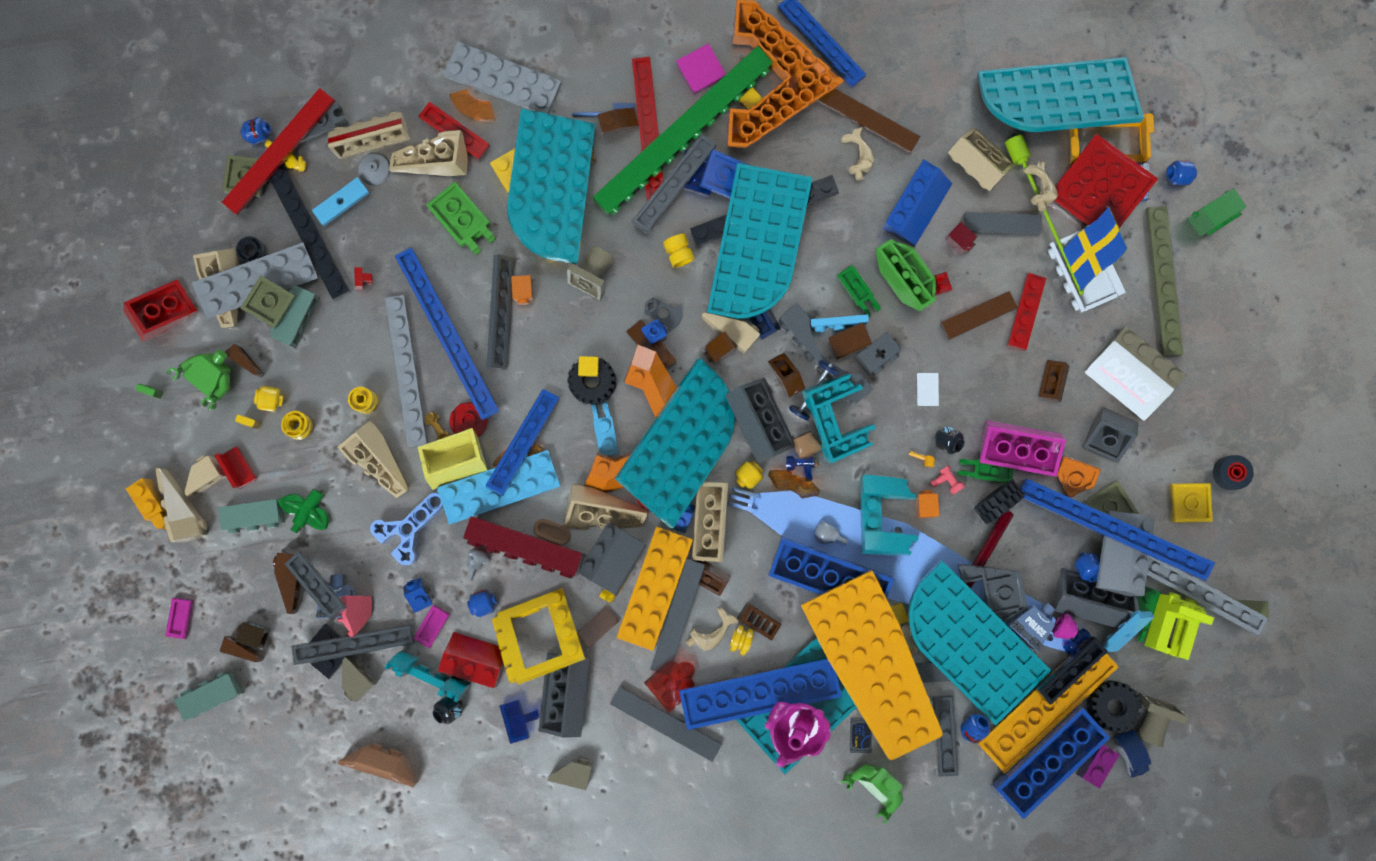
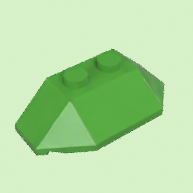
(906, 274)

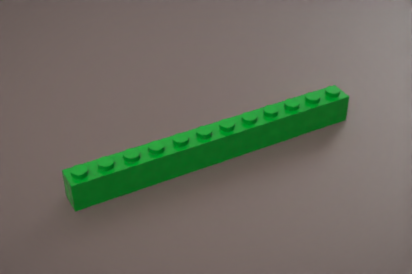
(682, 130)

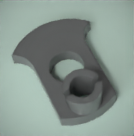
(671, 320)

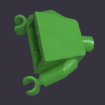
(207, 374)
(880, 784)

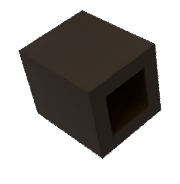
(252, 634)

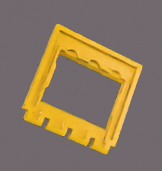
(564, 628)

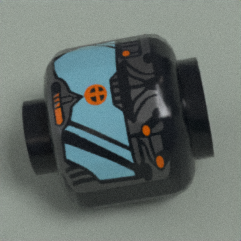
(949, 440)
(447, 710)

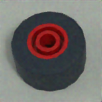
(1225, 472)

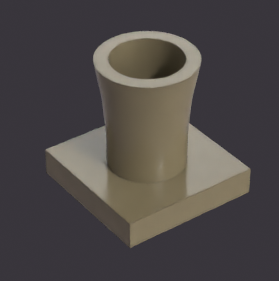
(589, 276)
(1158, 718)

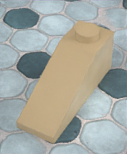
(739, 332)

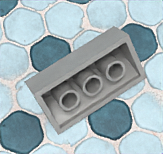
(1121, 567)

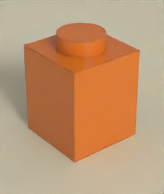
(522, 289)
(927, 504)

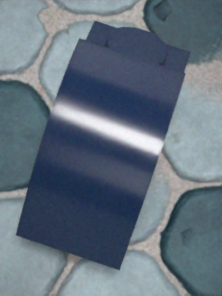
(1133, 752)

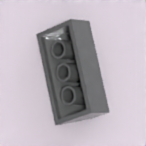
(760, 420)
(1094, 604)
(564, 699)

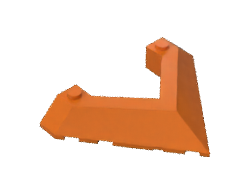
(802, 74)
(651, 376)

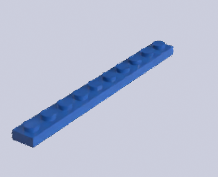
(447, 334)
(1117, 530)

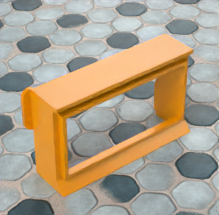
(1145, 128)

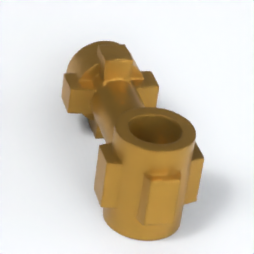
(432, 419)

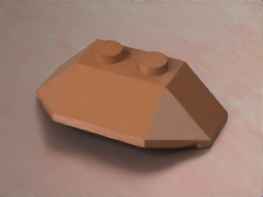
(382, 763)

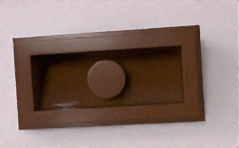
(850, 340)
(1054, 380)
(713, 578)

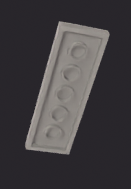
(502, 78)
(231, 287)

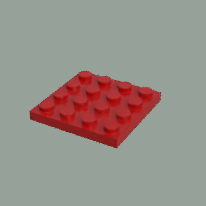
(1102, 179)

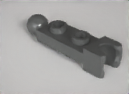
(327, 122)

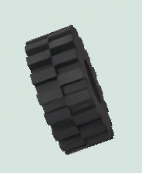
(597, 394)
(999, 501)
(1099, 706)

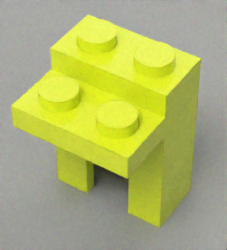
(1189, 617)

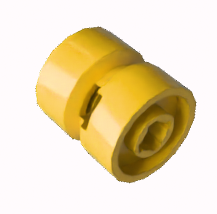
(678, 250)
(363, 400)

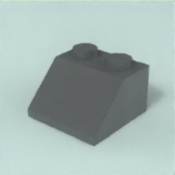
(1111, 434)

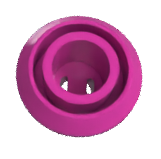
(1065, 627)

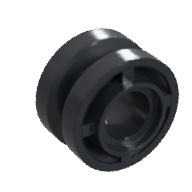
(246, 244)

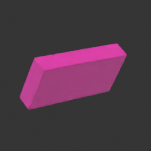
(179, 618)
(431, 626)

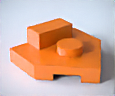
(1076, 476)

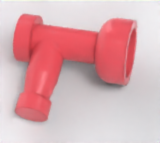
(945, 475)

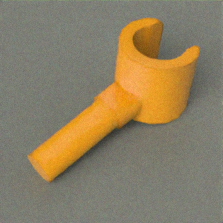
(929, 461)

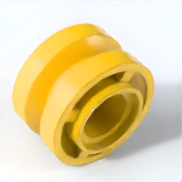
(289, 421)
(741, 640)

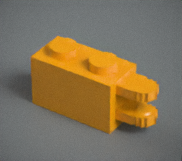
(148, 501)

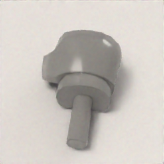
(827, 533)
(476, 558)

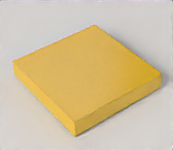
(1191, 502)

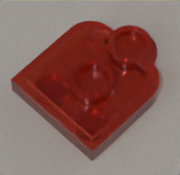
(669, 680)

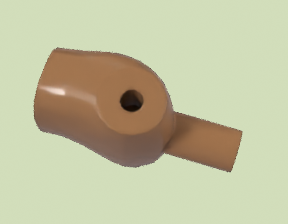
(806, 446)

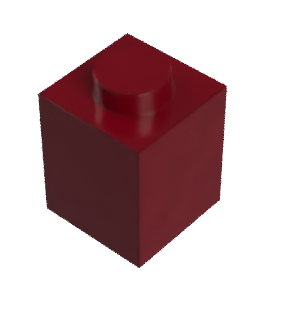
(961, 238)

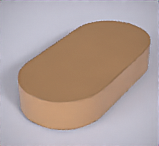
(552, 532)

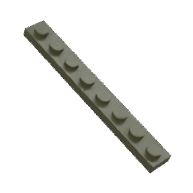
(1164, 281)

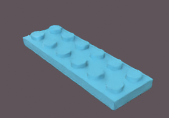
(471, 497)

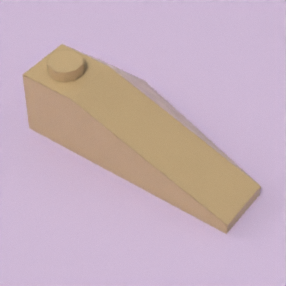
(439, 156)
(213, 263)
(372, 453)
(594, 508)
(182, 518)

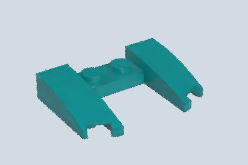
(819, 400)
(872, 538)
(405, 664)

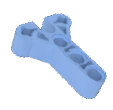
(408, 541)

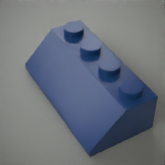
(918, 203)

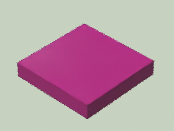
(701, 68)

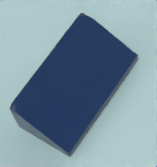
(766, 324)

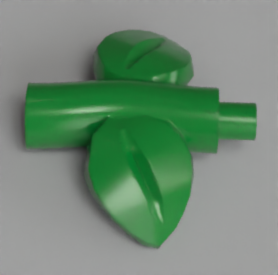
(305, 510)

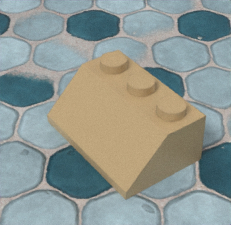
(981, 158)

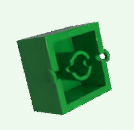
(1217, 213)

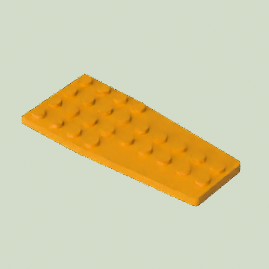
(874, 663)

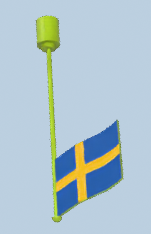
(1093, 247)

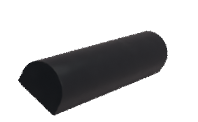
(1071, 670)

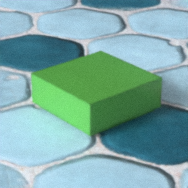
(149, 390)

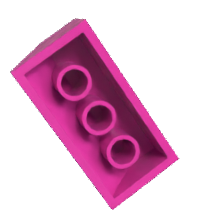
(1021, 448)

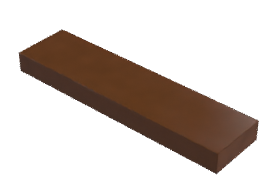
(978, 315)

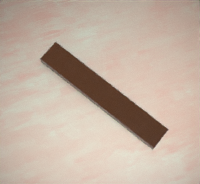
(870, 120)

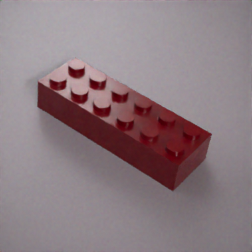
(521, 545)

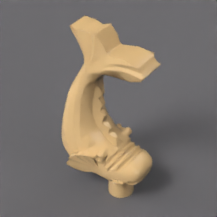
(866, 158)
(1048, 192)
(710, 641)

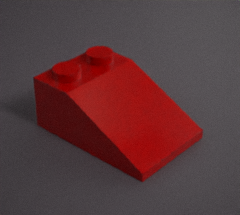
(159, 310)

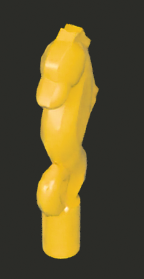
(292, 162)

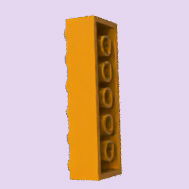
(654, 588)

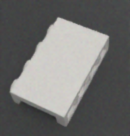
(1100, 290)

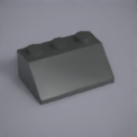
(612, 559)

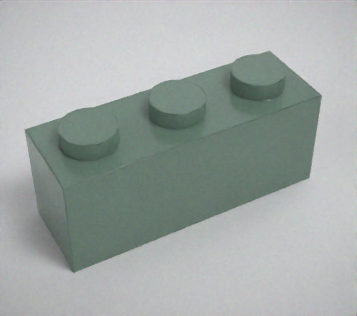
(296, 317)
(251, 516)
(208, 695)

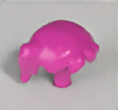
(797, 731)

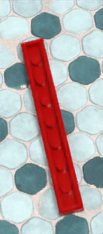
(646, 113)
(278, 151)

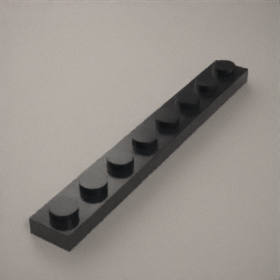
(713, 229)
(309, 233)

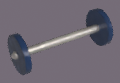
(799, 412)

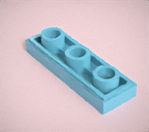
(330, 208)
(837, 323)
(1127, 630)

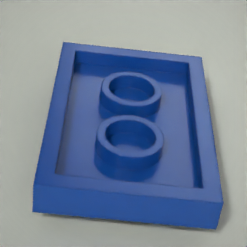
(719, 173)

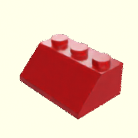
(472, 660)

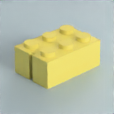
(452, 458)

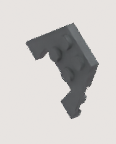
(1001, 588)

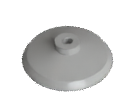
(374, 168)

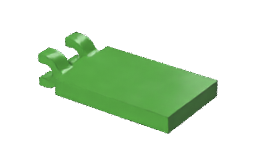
(460, 217)

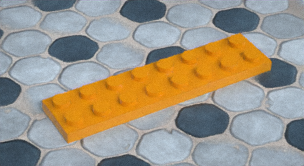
(1036, 718)

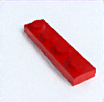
(443, 122)
(1026, 311)

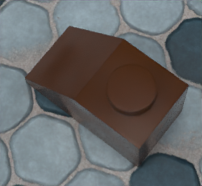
(617, 120)
(719, 348)
(787, 375)

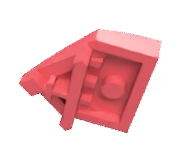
(357, 613)

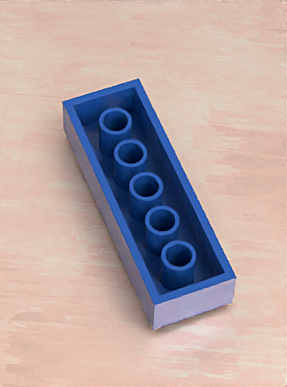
(816, 569)
(1050, 762)

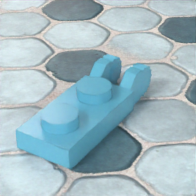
(605, 431)

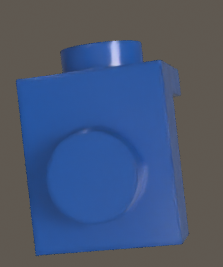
(654, 332)
(684, 521)
(416, 595)

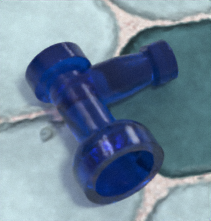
(792, 463)
(1070, 647)

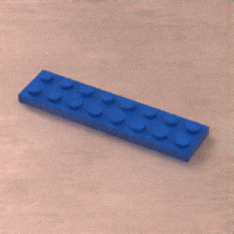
(758, 693)

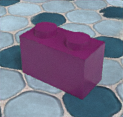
(1098, 766)

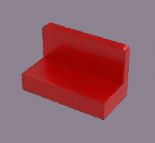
(236, 468)

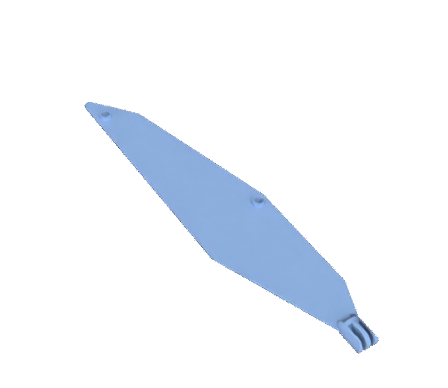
(799, 517)

